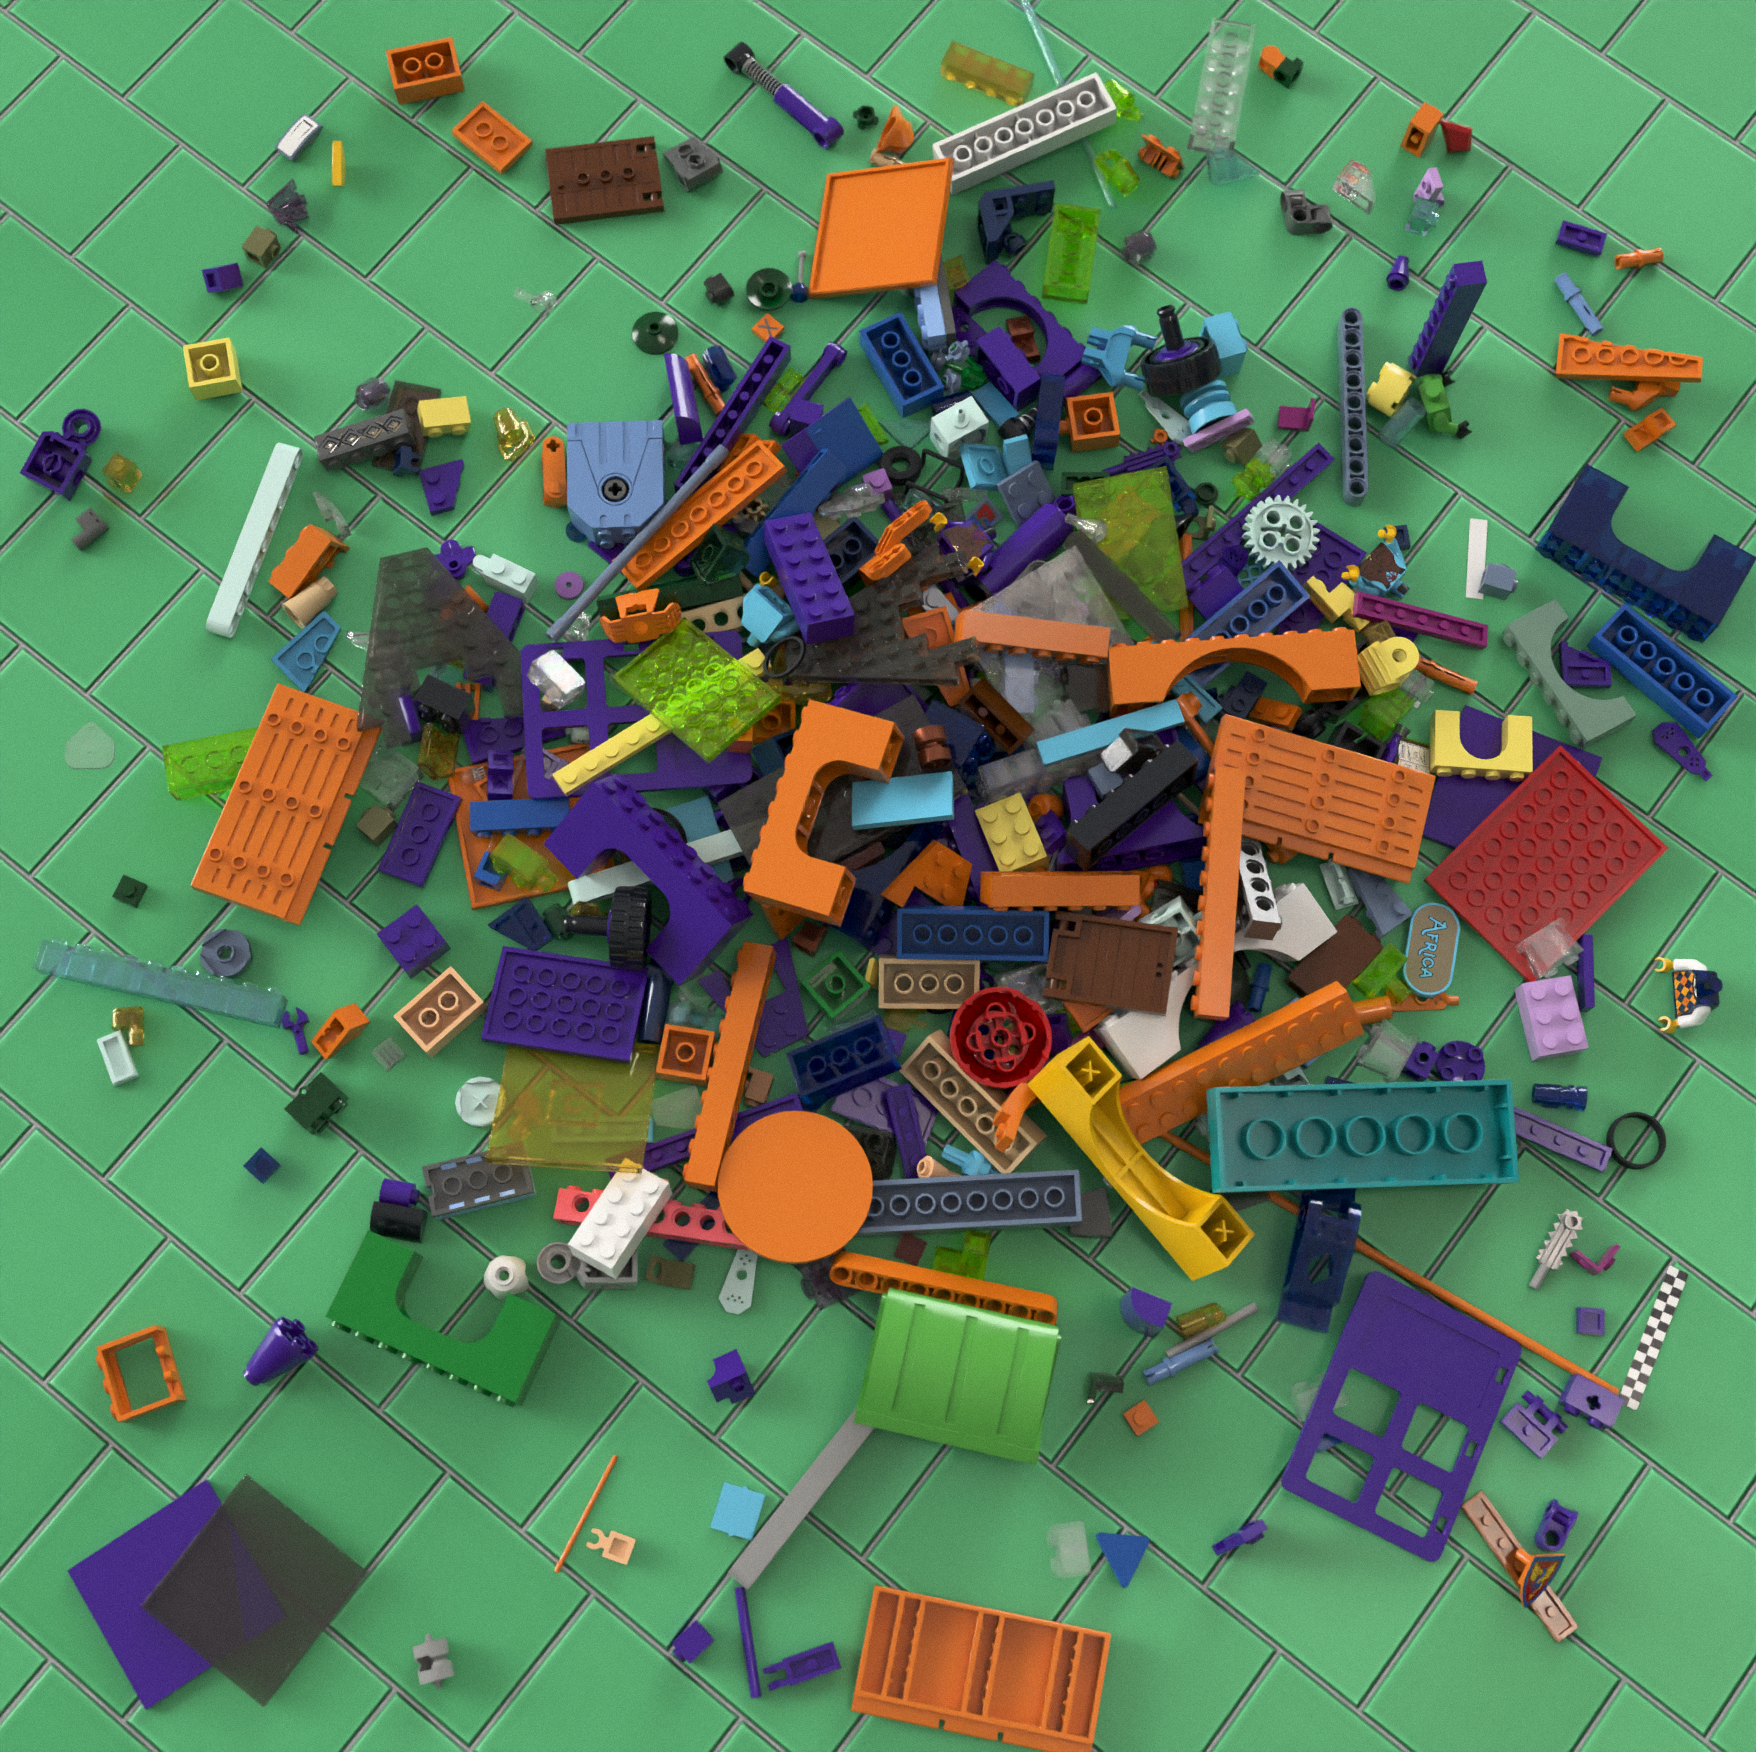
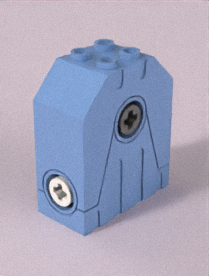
(615, 478)

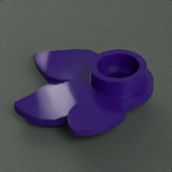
(455, 558)

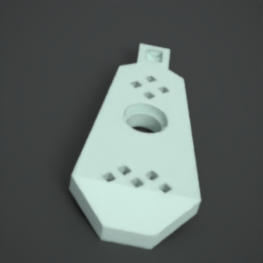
(1175, 425)
(738, 1287)

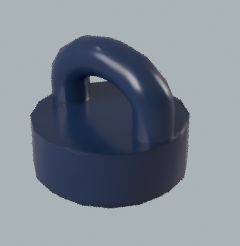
(1015, 245)

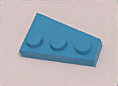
(307, 651)

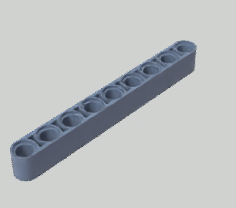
(1348, 415)

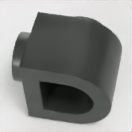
(718, 289)

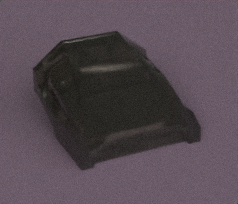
(879, 1149)

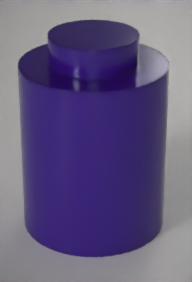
(399, 1193)

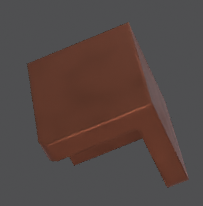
(809, 938)

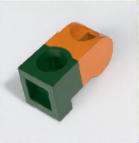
(1279, 66)

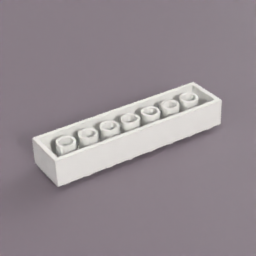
(1027, 132)

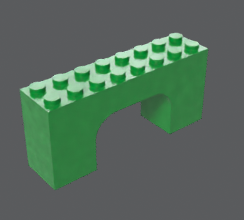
(374, 1306)

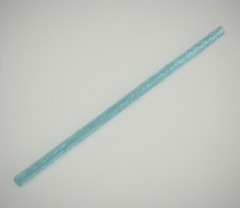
(1059, 81)

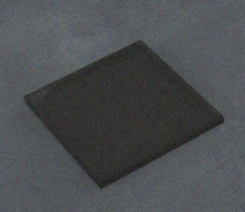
(255, 1590)

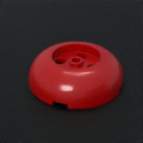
(1029, 1033)

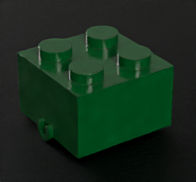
(318, 1104)

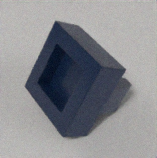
(402, 462)

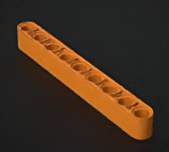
(852, 1268)

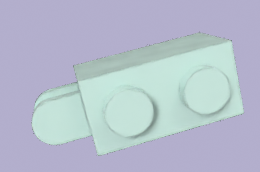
(506, 576)

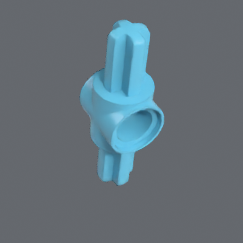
(972, 1164)

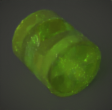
(1252, 479)

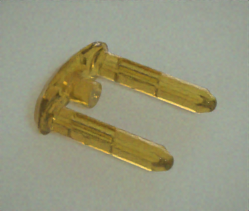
(798, 692)

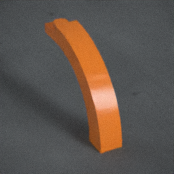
(1010, 1114)

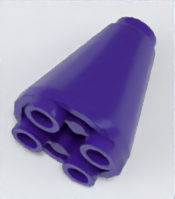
(1236, 1020)
(280, 1351)

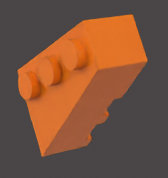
(306, 560)

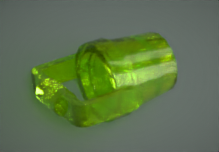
(1123, 101)
(1120, 174)

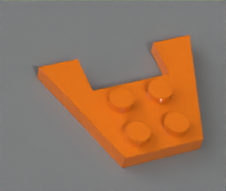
(934, 872)

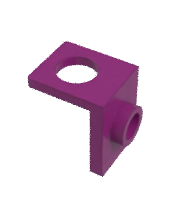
(1296, 417)
(1604, 1262)

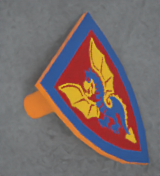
(1536, 1574)

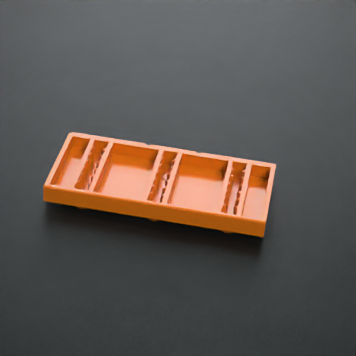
(1325, 798)
(286, 806)
(981, 1671)

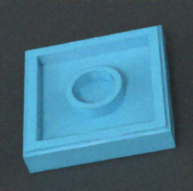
(982, 466)

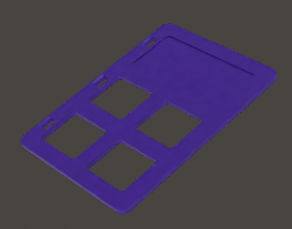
(676, 762)
(1429, 1359)

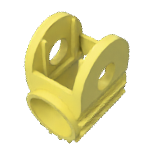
(1379, 666)

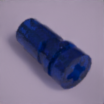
(1556, 1095)

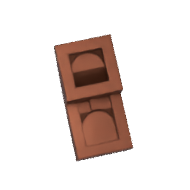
(1023, 337)

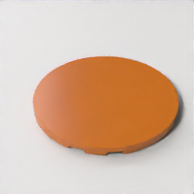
(795, 1187)

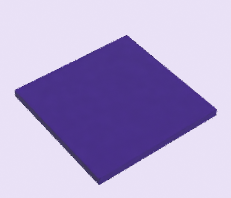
(1464, 803)
(124, 1575)

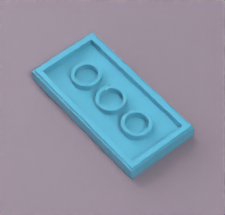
(902, 801)
(700, 823)

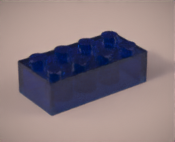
(843, 1061)

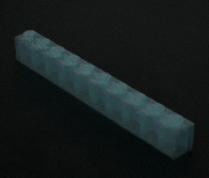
(161, 983)

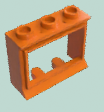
(114, 1381)

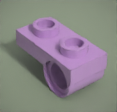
(1431, 187)

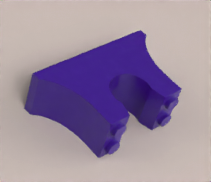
(1158, 841)

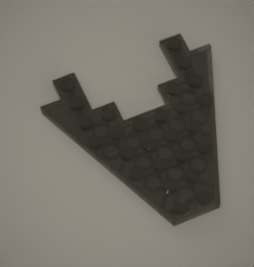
(424, 622)
(878, 647)

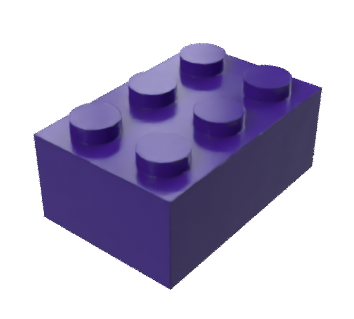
(1008, 368)

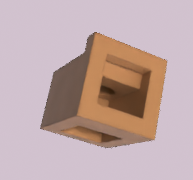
(758, 1088)

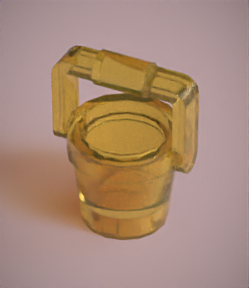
(511, 433)

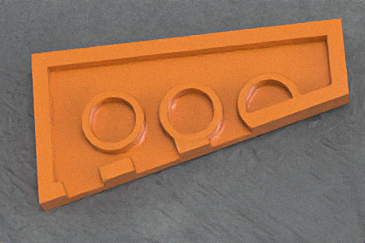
(939, 630)

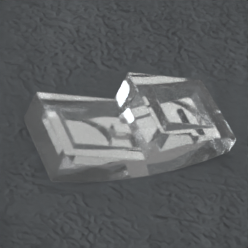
(330, 512)

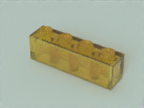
(987, 74)

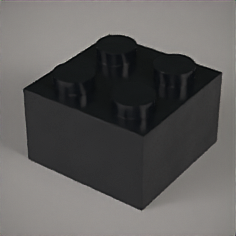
(444, 705)

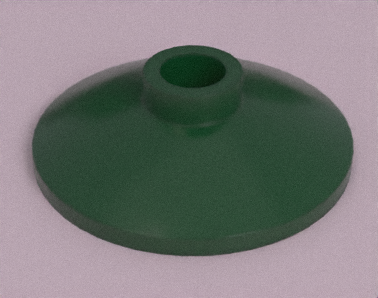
(765, 281)
(655, 341)

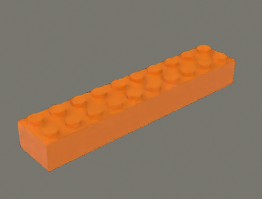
(1240, 1060)

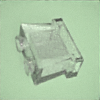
(1549, 949)
(1386, 1050)

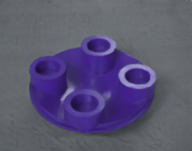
(1460, 1062)

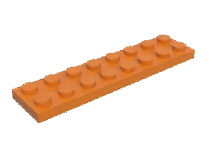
(712, 503)

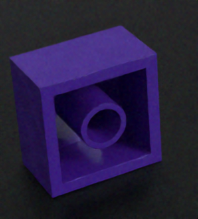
(413, 941)

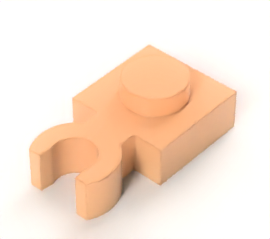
(616, 1547)

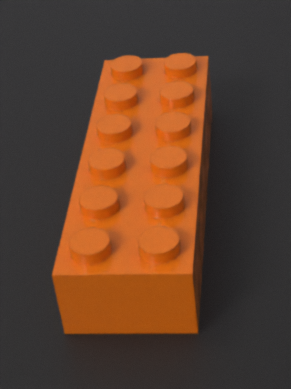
(1034, 637)
(1059, 888)

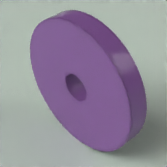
(569, 578)

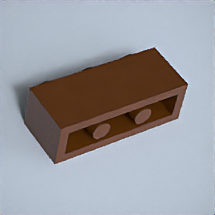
(997, 715)

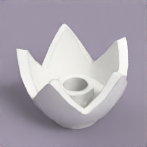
(514, 1284)

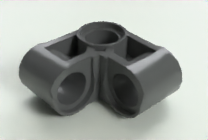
(1312, 217)

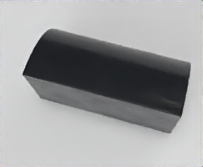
(398, 1222)

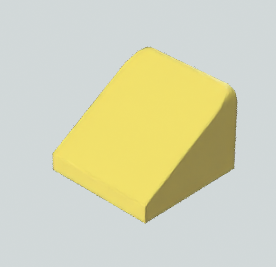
(872, 973)

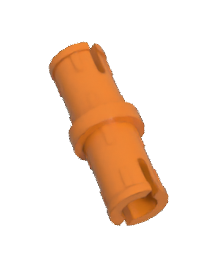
(1638, 258)

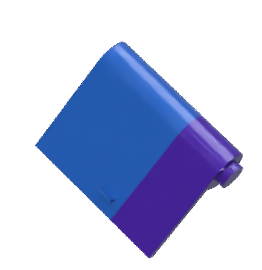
(841, 433)

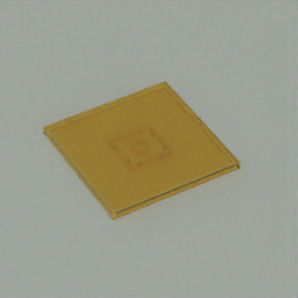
(574, 1110)

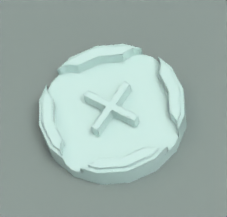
(477, 1101)

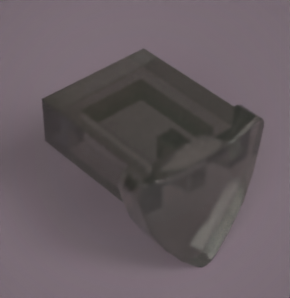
(1103, 1382)

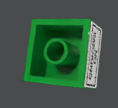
(835, 986)

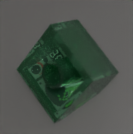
(719, 556)

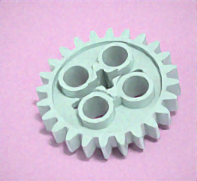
(1283, 513)

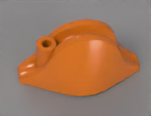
(896, 134)

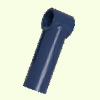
(655, 1004)

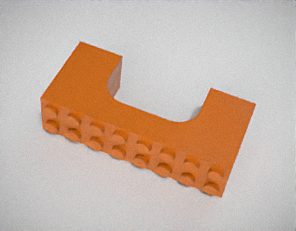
(824, 747)

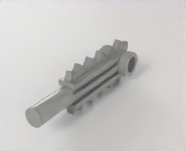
(1555, 1247)

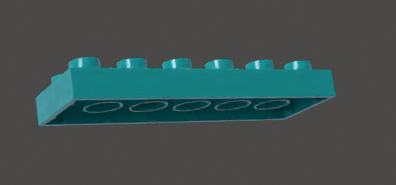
(1361, 1135)

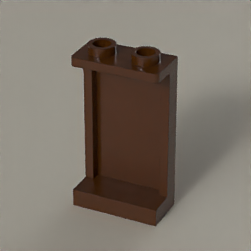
(1336, 959)

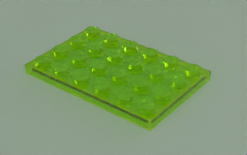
(1139, 533)
(696, 689)

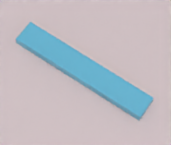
(1105, 733)

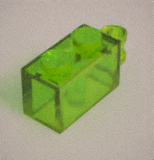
(522, 864)

